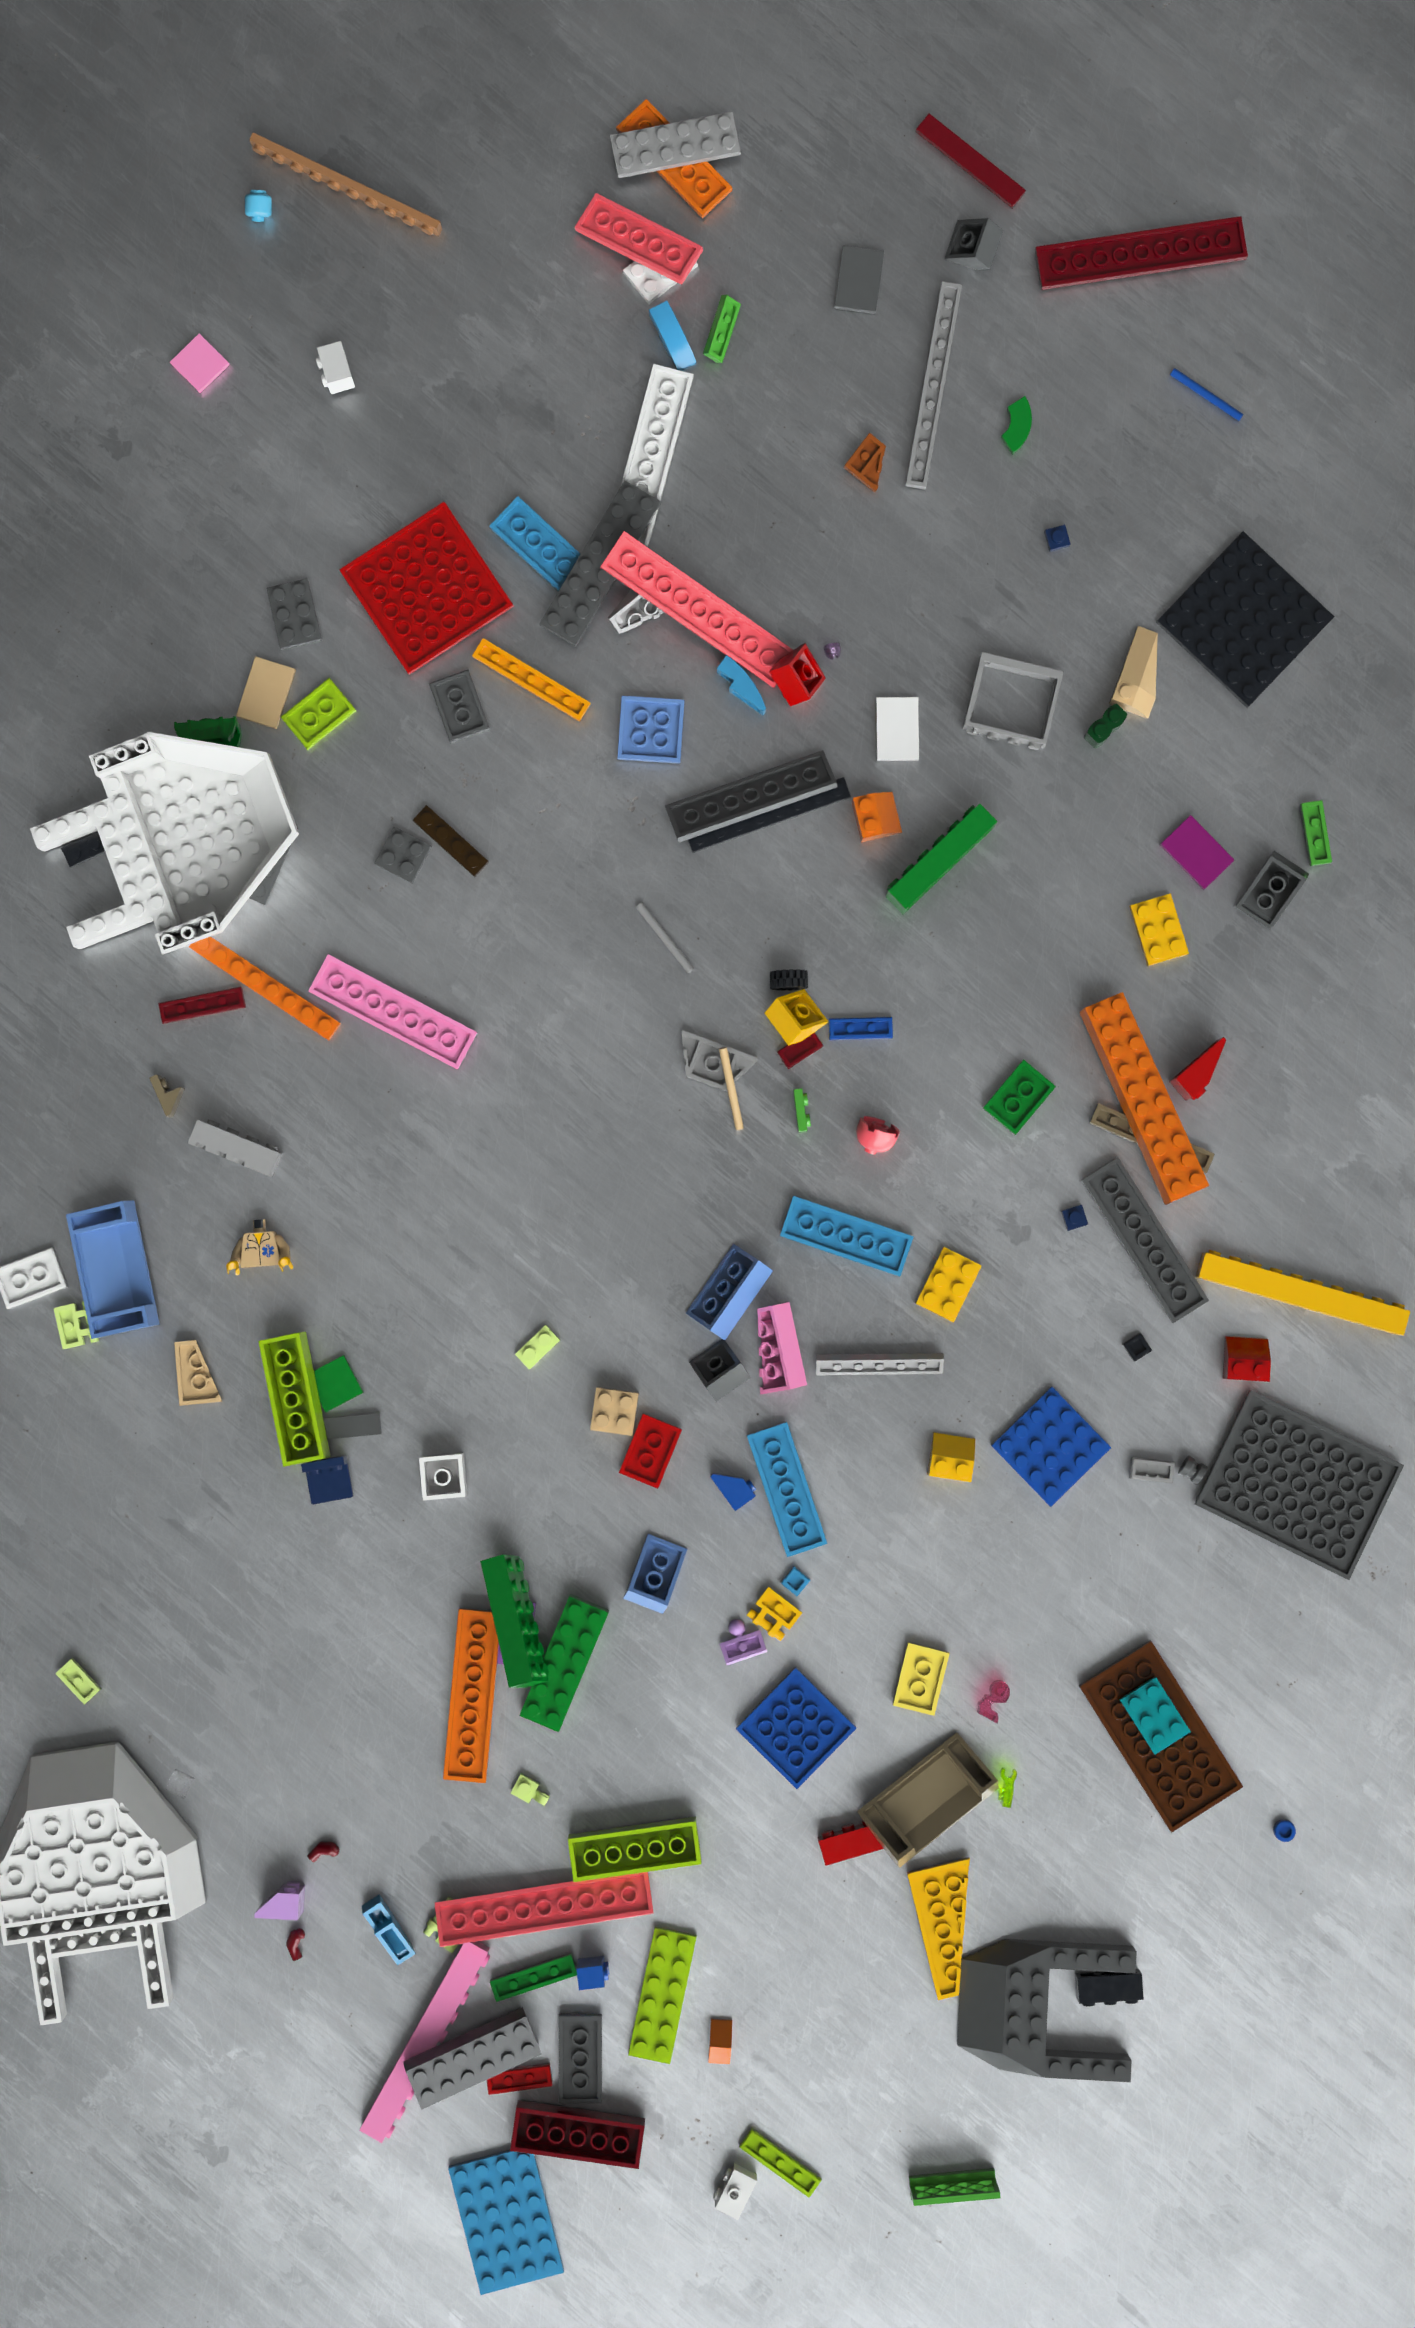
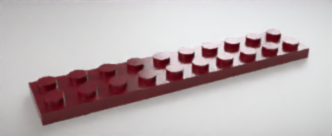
(1141, 253)

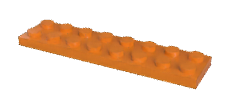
(471, 1697)

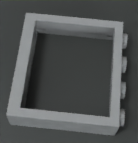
(1020, 668)

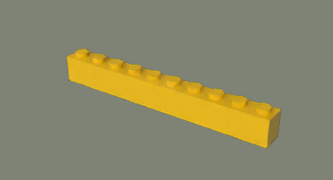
(1303, 1294)

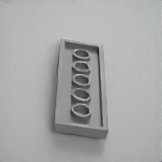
(675, 144)

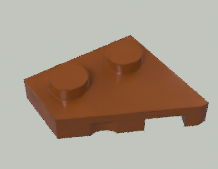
(867, 462)

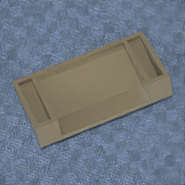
(928, 1799)

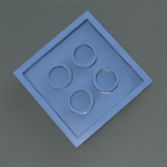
(651, 729)

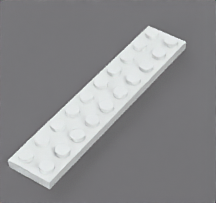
(657, 434)

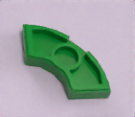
(1019, 426)

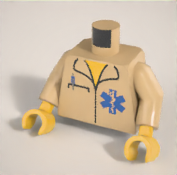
(260, 1249)

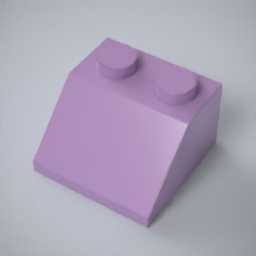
(284, 1904)

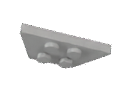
(704, 1061)

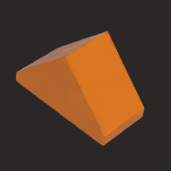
(720, 2041)

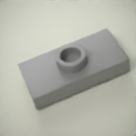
(1152, 1470)

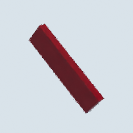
(202, 1005)

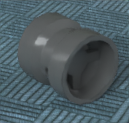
(1192, 1470)

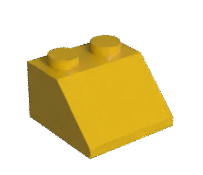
(795, 1016)
(951, 1457)

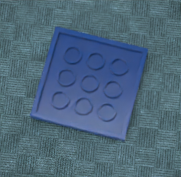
(1051, 1446)
(796, 1728)

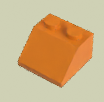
(876, 816)

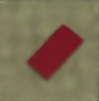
(799, 1051)

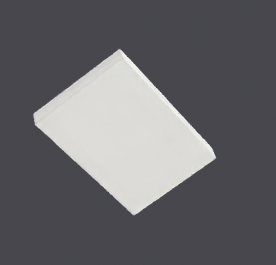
(897, 729)
(31, 1278)

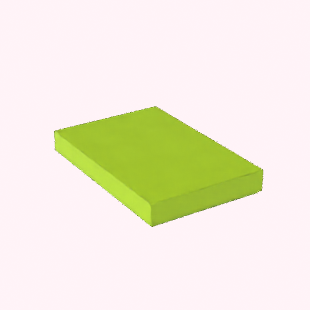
(318, 713)

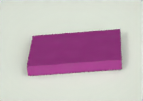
(1197, 852)

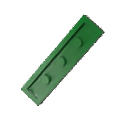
(533, 1977)

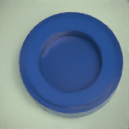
(1284, 1830)

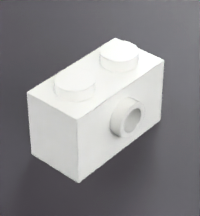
(335, 367)
(735, 2191)

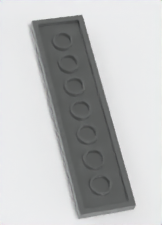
(587, 582)
(751, 796)
(1145, 1240)

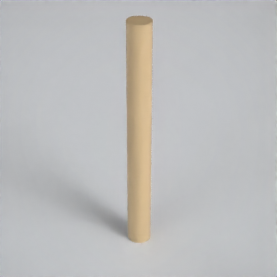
(731, 1088)

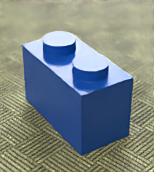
(592, 1972)

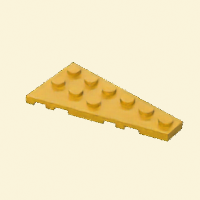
(941, 1909)

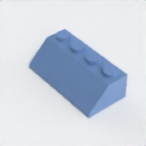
(729, 1291)

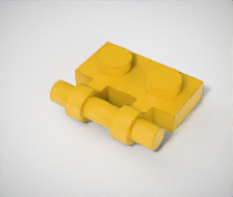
(778, 1608)

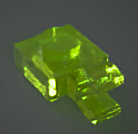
(1005, 1793)

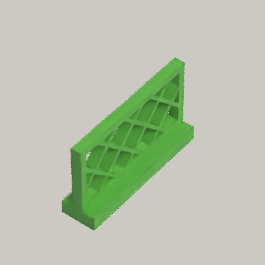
(953, 2187)

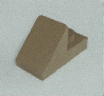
(168, 1100)

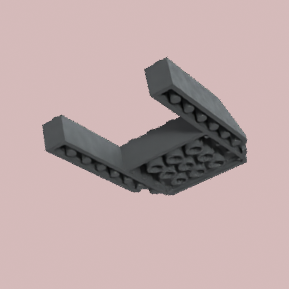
(1007, 2007)

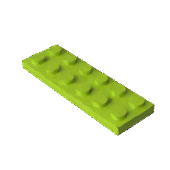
(662, 1995)

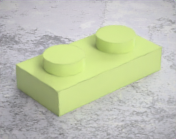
(537, 1347)
(78, 1681)

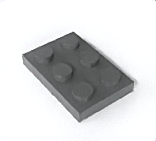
(294, 614)

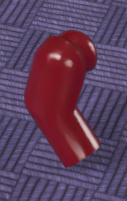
(323, 1848)
(293, 1942)

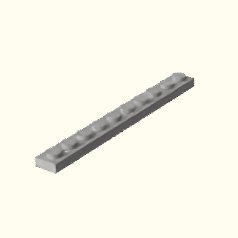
(933, 385)

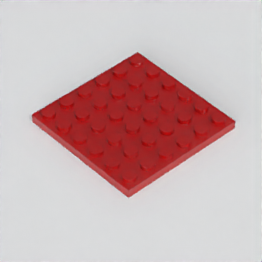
(426, 588)

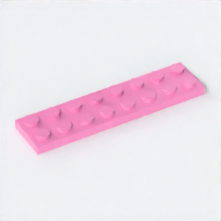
(392, 1012)

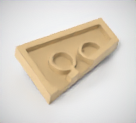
(193, 1375)

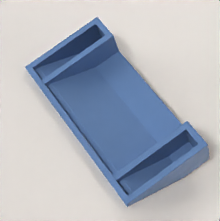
(112, 1269)

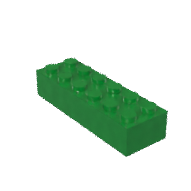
(942, 858)
(514, 1621)
(566, 1662)

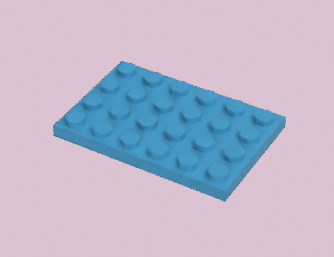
(506, 2220)

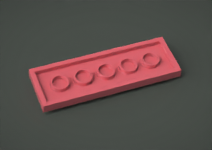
(639, 238)

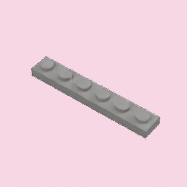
(879, 1364)

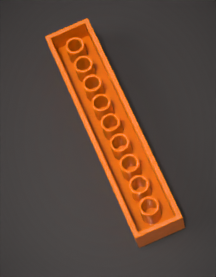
(1144, 1098)

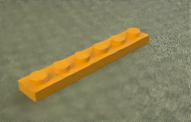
(531, 679)

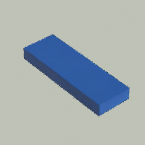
(860, 1028)

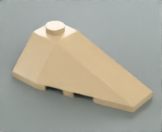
(1137, 680)

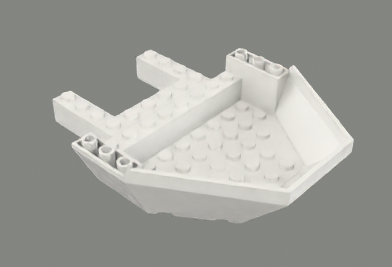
(184, 834)
(93, 1867)

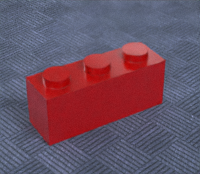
(847, 1843)

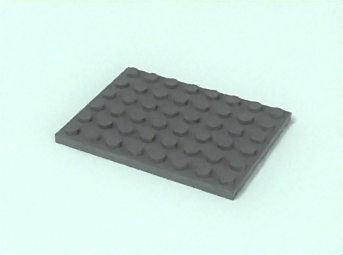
(1299, 1484)

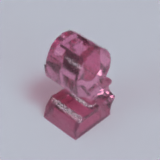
(998, 1694)

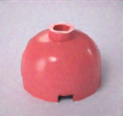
(875, 1135)

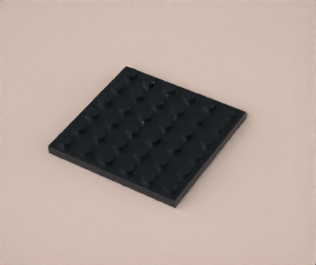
(1245, 619)

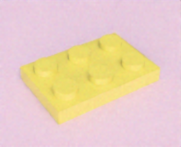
(920, 1678)

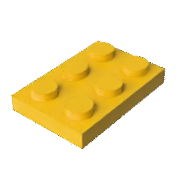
(1159, 929)
(948, 1284)

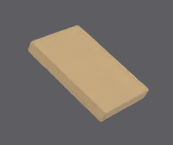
(266, 692)

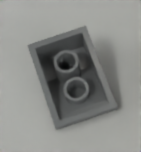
(1272, 890)

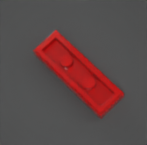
(521, 2079)

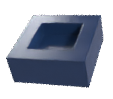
(1057, 538)
(1074, 1217)

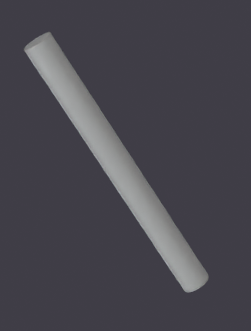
(665, 937)

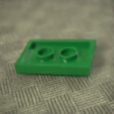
(1019, 1097)

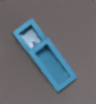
(672, 336)
(741, 685)
(388, 1929)

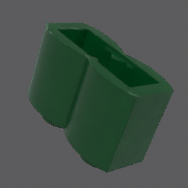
(1107, 724)

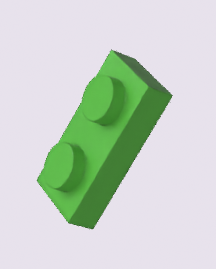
(801, 1101)

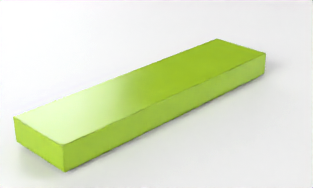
(780, 2162)

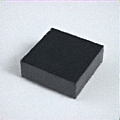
(1137, 1347)

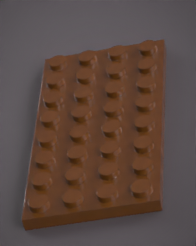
(1185, 1775)

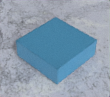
(795, 1581)

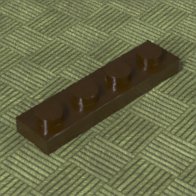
(450, 841)

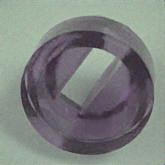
(832, 649)

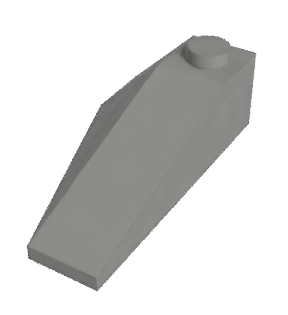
(632, 612)

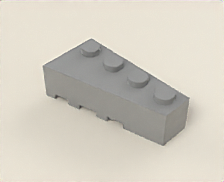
(235, 1148)

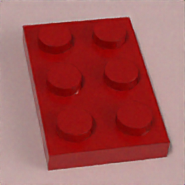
(650, 1451)

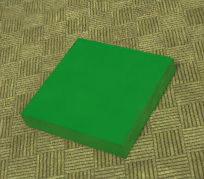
(336, 1383)

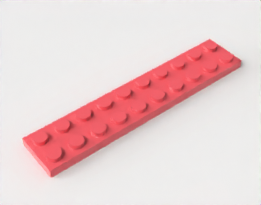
(694, 607)
(542, 1908)

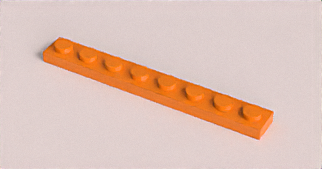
(266, 986)

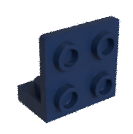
(328, 1479)

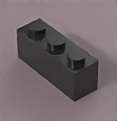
(1108, 1987)

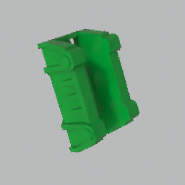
(217, 730)

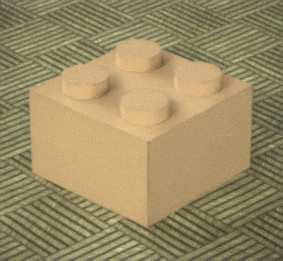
(614, 1411)

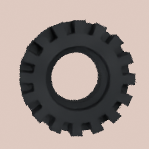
(788, 979)

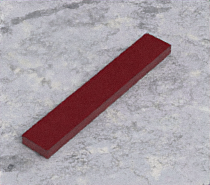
(970, 160)

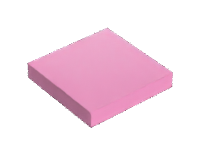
(199, 363)

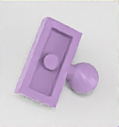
(743, 1645)

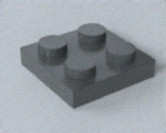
(403, 855)

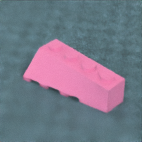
(779, 1349)

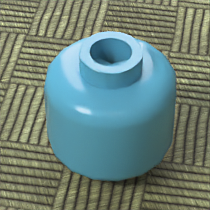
(258, 205)

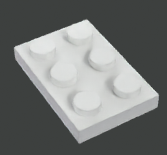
(648, 282)

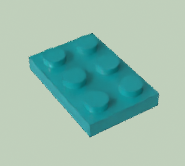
(1154, 1715)

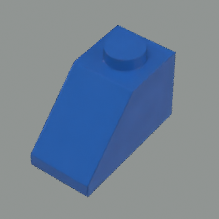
(734, 1489)

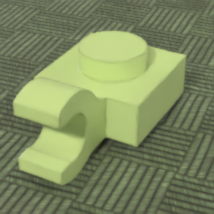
(527, 1789)

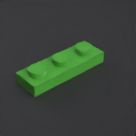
(721, 328)
(1316, 833)

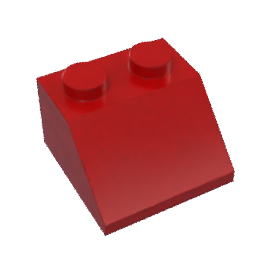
(797, 675)
(1246, 1359)

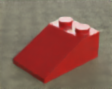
(1196, 1076)

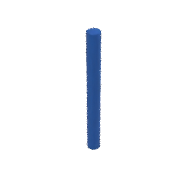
(1206, 394)

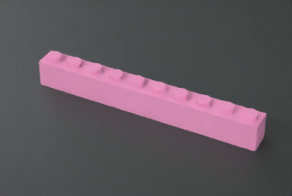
(425, 2037)

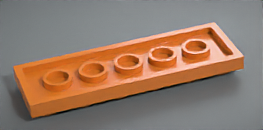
(696, 183)

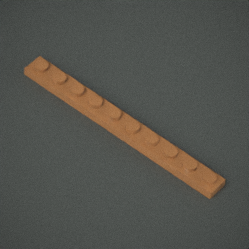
(352, 188)

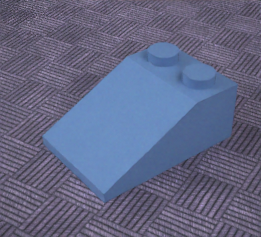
(655, 1574)

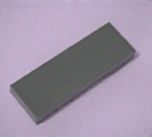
(352, 1426)

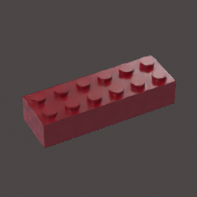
(577, 2134)

